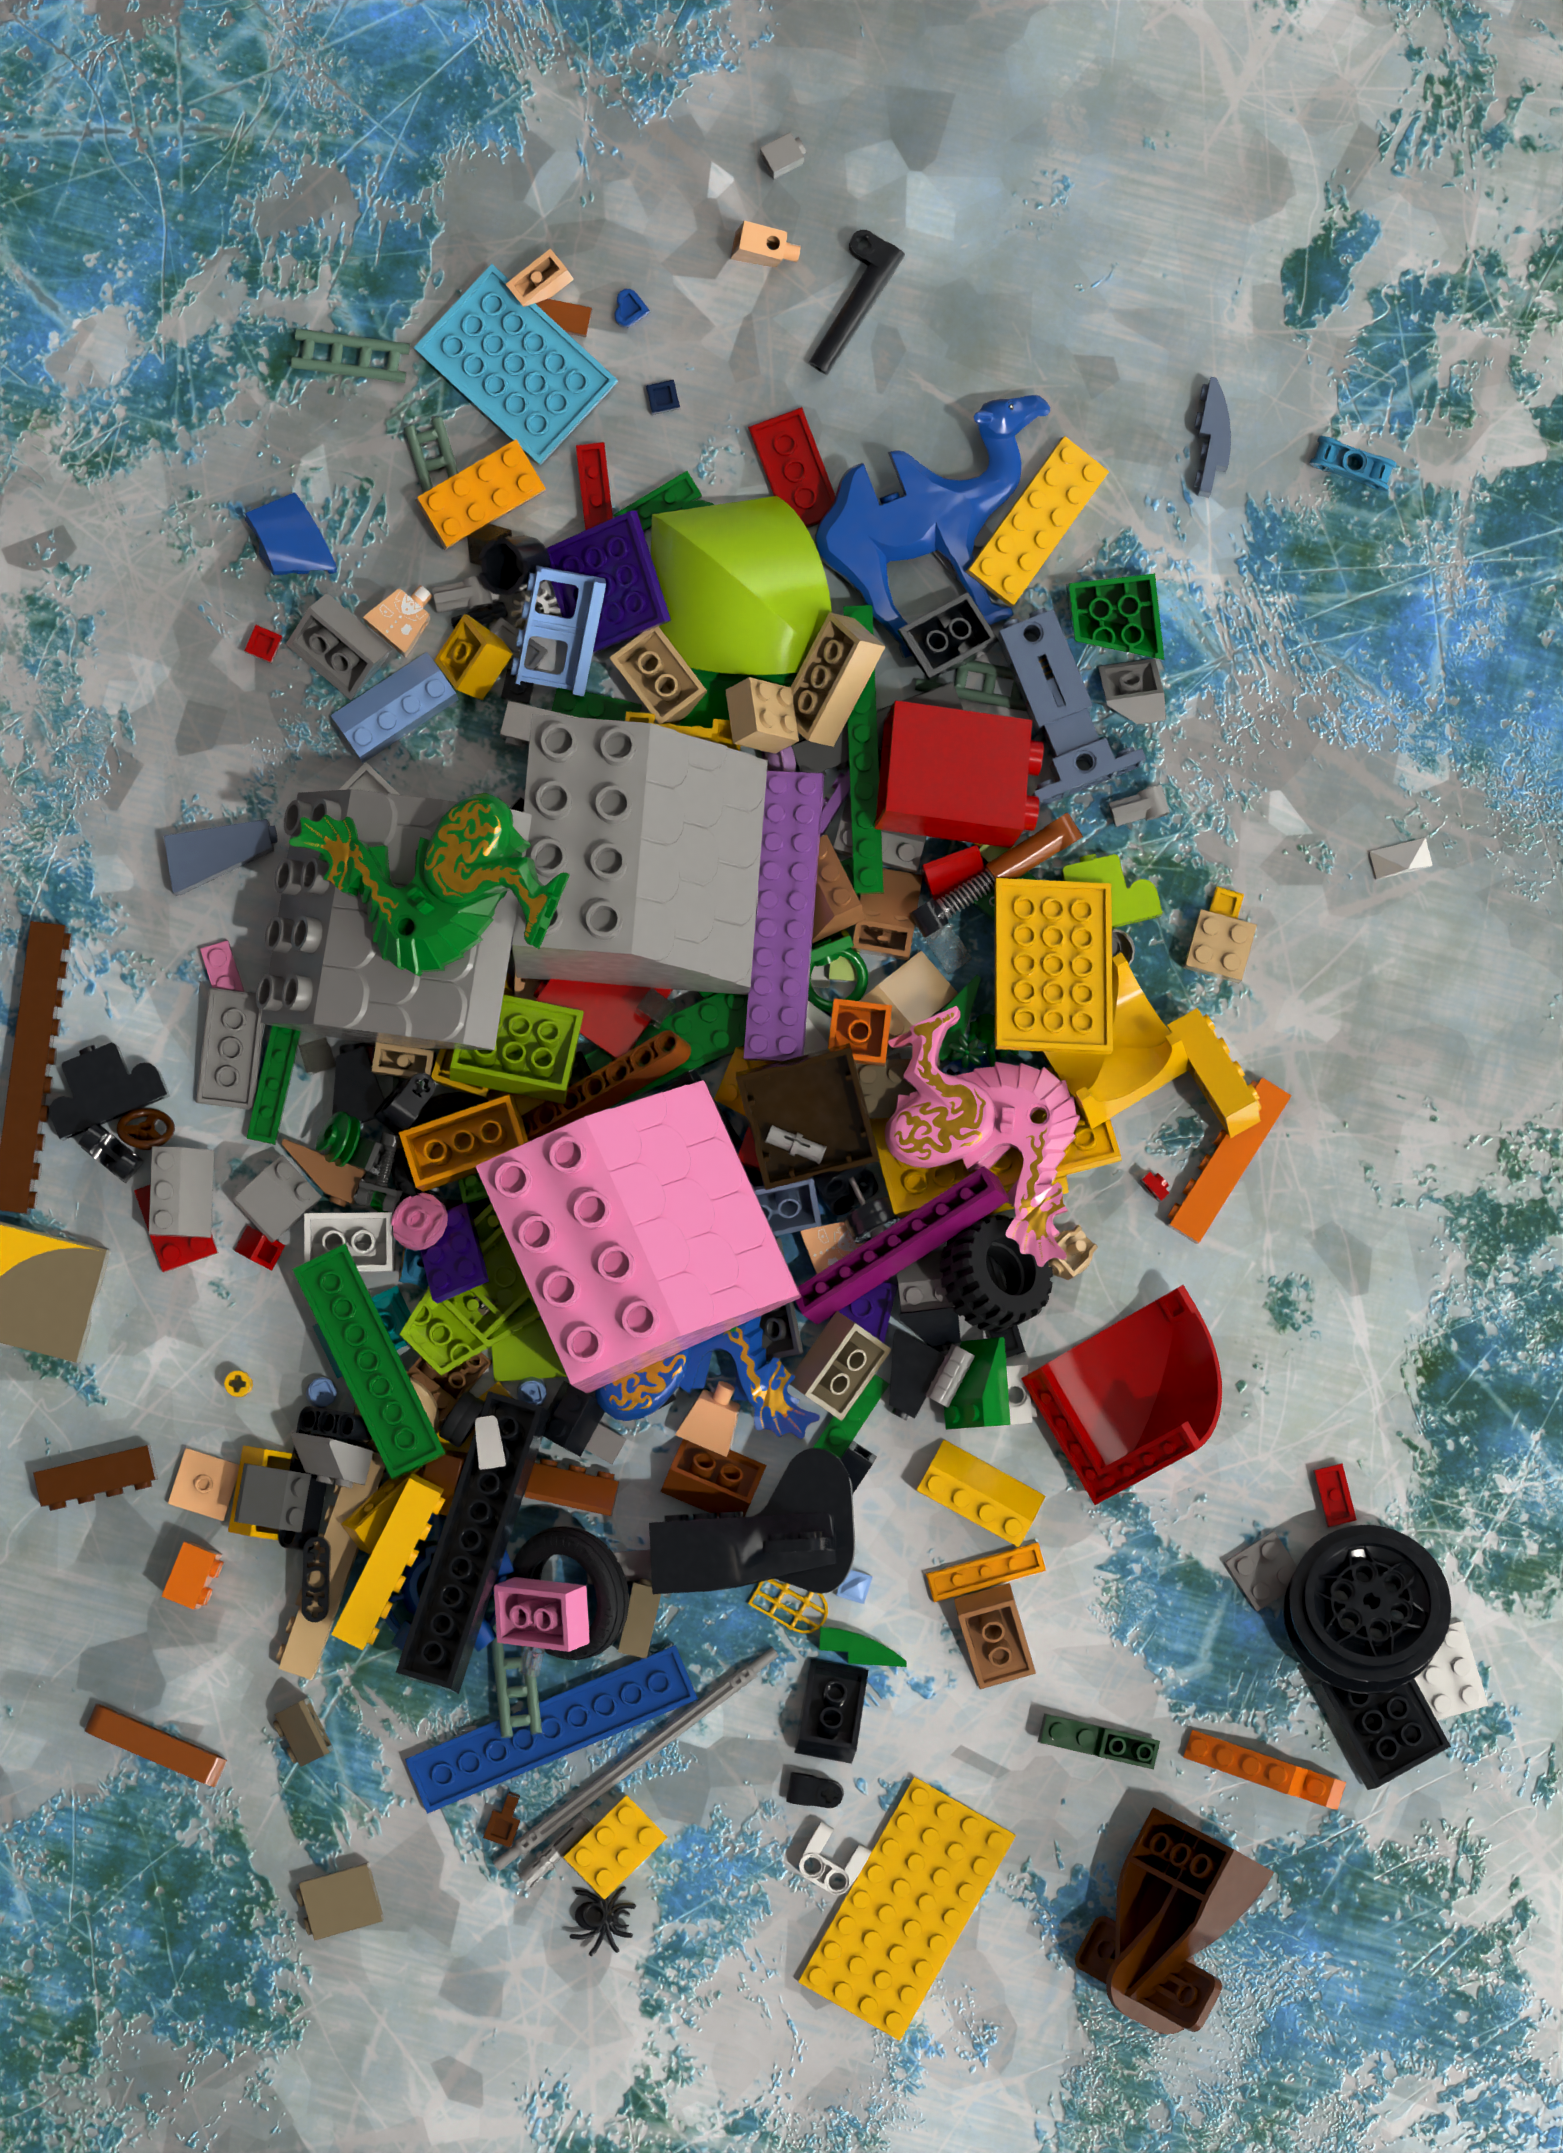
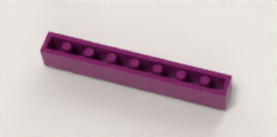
(901, 1245)

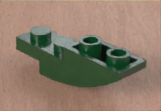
(1098, 1741)

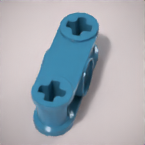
(1337, 463)

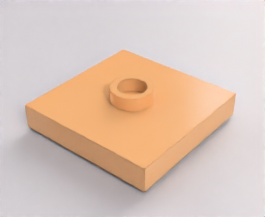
(204, 1484)

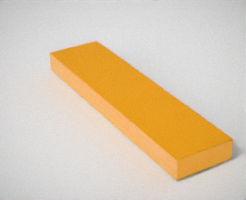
(986, 1572)

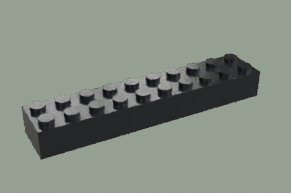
(472, 1549)

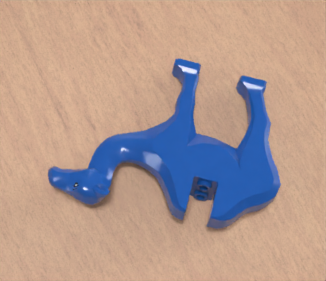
(933, 515)

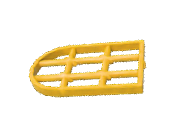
(798, 1614)

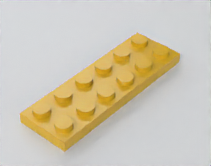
(1037, 521)

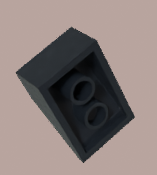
(948, 637)
(831, 1711)

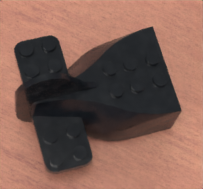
(798, 1537)

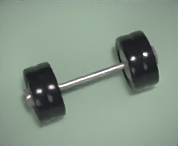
(869, 1218)

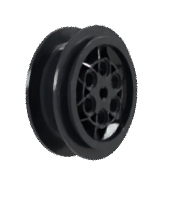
(1352, 1656)

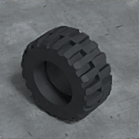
(974, 1291)

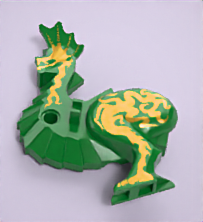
(454, 887)

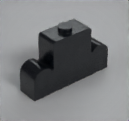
(103, 1090)

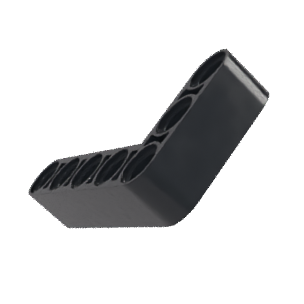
(325, 1424)

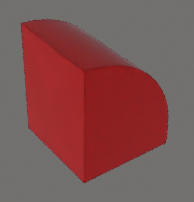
(258, 1248)

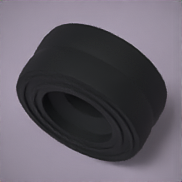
(461, 1419)

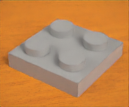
(1263, 1570)

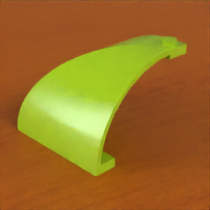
(740, 586)

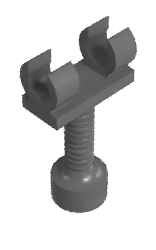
(365, 1192)

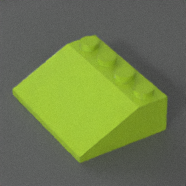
(530, 1054)

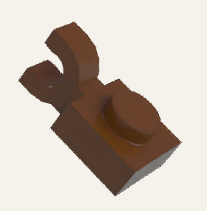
(503, 1825)

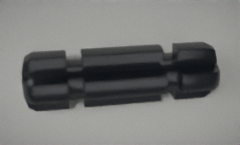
(484, 615)

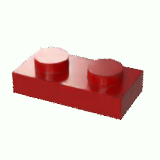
(1334, 1495)

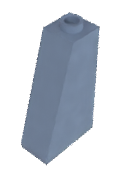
(212, 852)

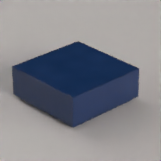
(663, 397)

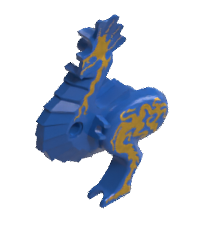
(756, 1382)

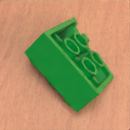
(1117, 614)

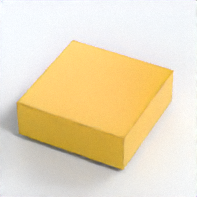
(1226, 902)

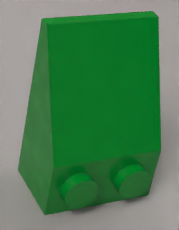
(983, 1394)

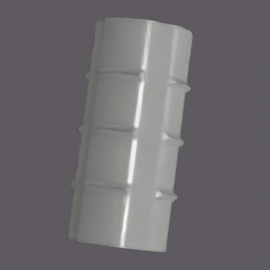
(950, 1375)

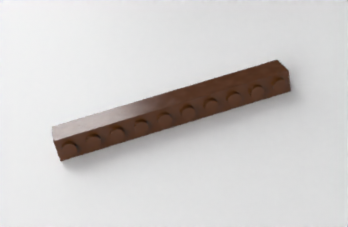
(31, 1065)

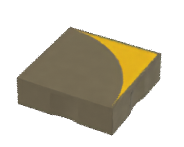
(48, 1291)

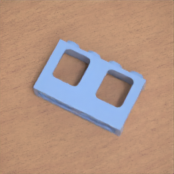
(577, 631)

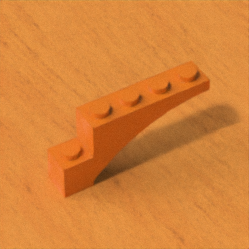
(1265, 1770)

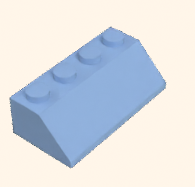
(395, 707)

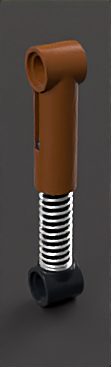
(1008, 865)

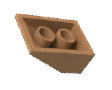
(994, 1636)

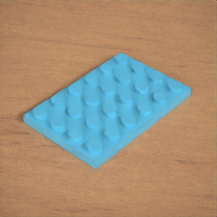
(516, 365)

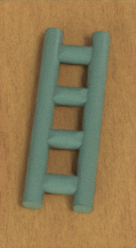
(366, 346)
(423, 467)
(987, 694)
(504, 1693)

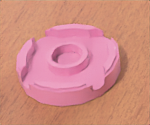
(419, 1221)

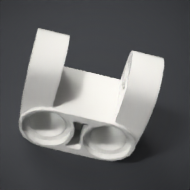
(828, 1867)

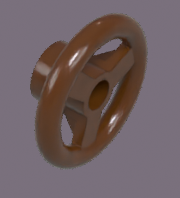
(144, 1133)

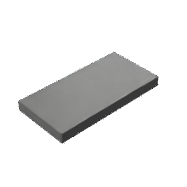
(230, 1050)

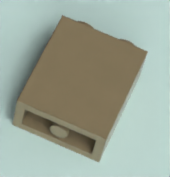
(640, 1619)
(340, 1901)

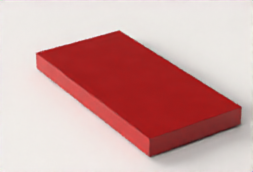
(794, 465)

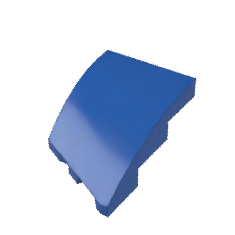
(289, 537)

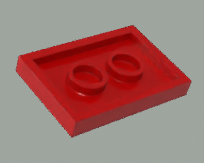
(174, 1251)

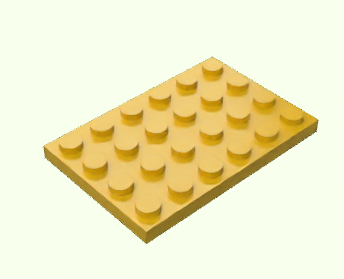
(1053, 966)

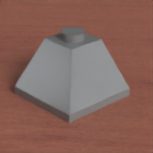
(1134, 690)

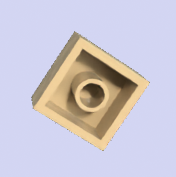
(762, 715)
(1220, 946)

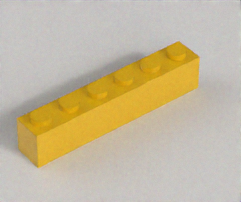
(388, 1561)

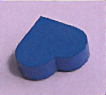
(630, 308)

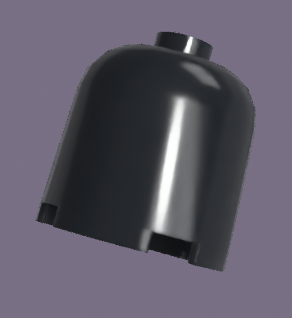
(510, 561)

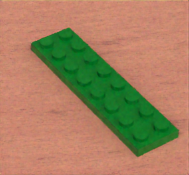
(369, 1361)

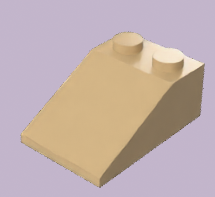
(914, 992)

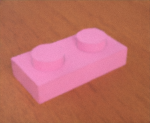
(221, 966)

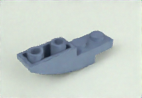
(1215, 427)

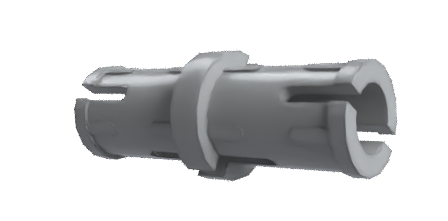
(795, 1144)

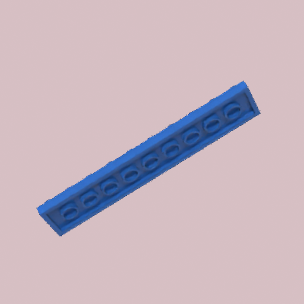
(567, 1722)

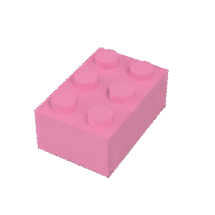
(541, 1614)

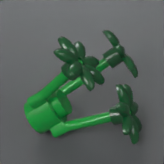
(985, 1031)

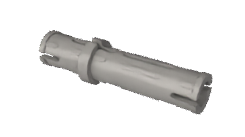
(550, 1855)

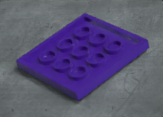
(632, 590)

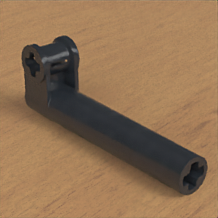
(881, 262)

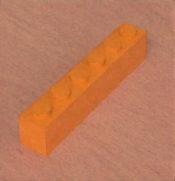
(1225, 1167)

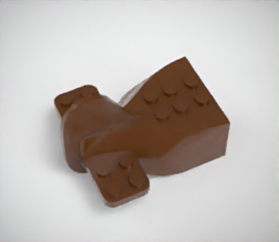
(1171, 1902)

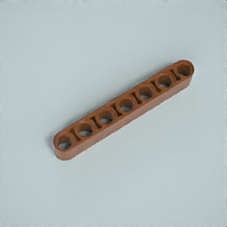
(611, 1083)

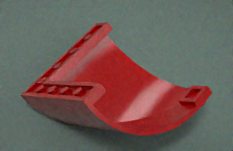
(1133, 1395)

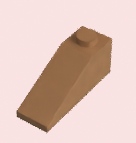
(336, 1181)

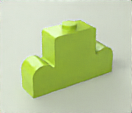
(1128, 905)

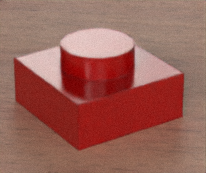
(263, 644)
(1156, 1185)

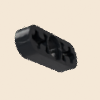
(322, 1601)

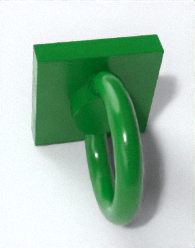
(829, 950)

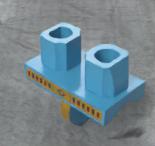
(413, 1269)

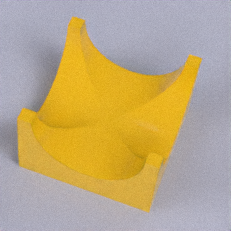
(1141, 1059)

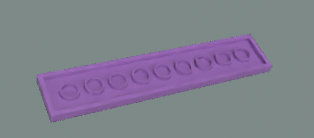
(784, 917)

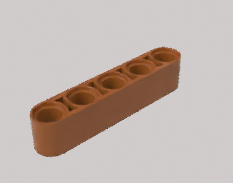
(155, 1745)

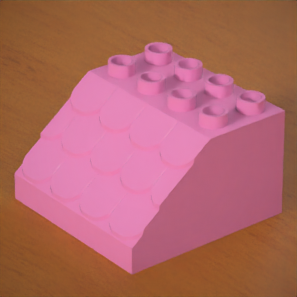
(637, 1233)

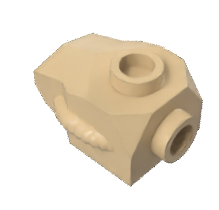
(1078, 1251)

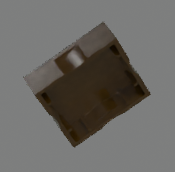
(816, 1098)

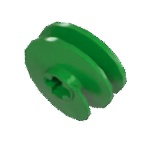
(339, 1138)

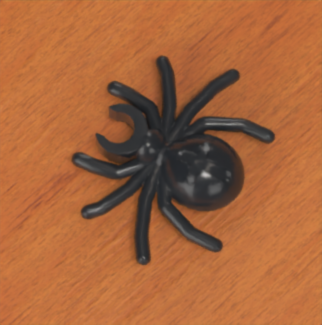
(602, 1919)

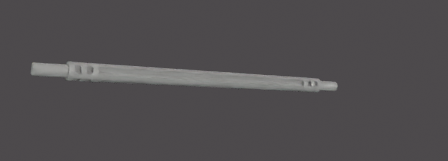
(635, 1759)

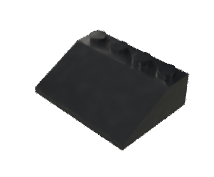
(1383, 1730)

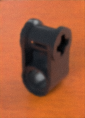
(807, 1790)

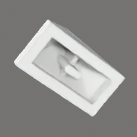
(1400, 858)

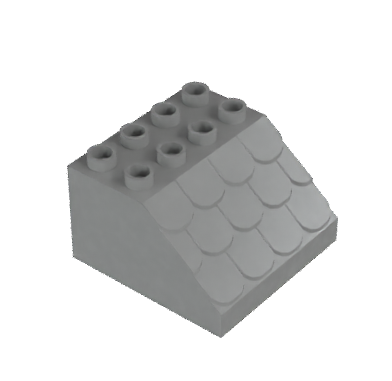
(655, 852)
(324, 960)

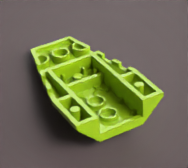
(455, 1329)

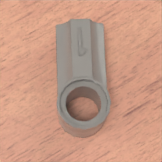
(467, 594)
(1145, 805)

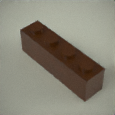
(96, 1476)

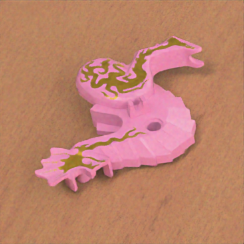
(979, 1120)

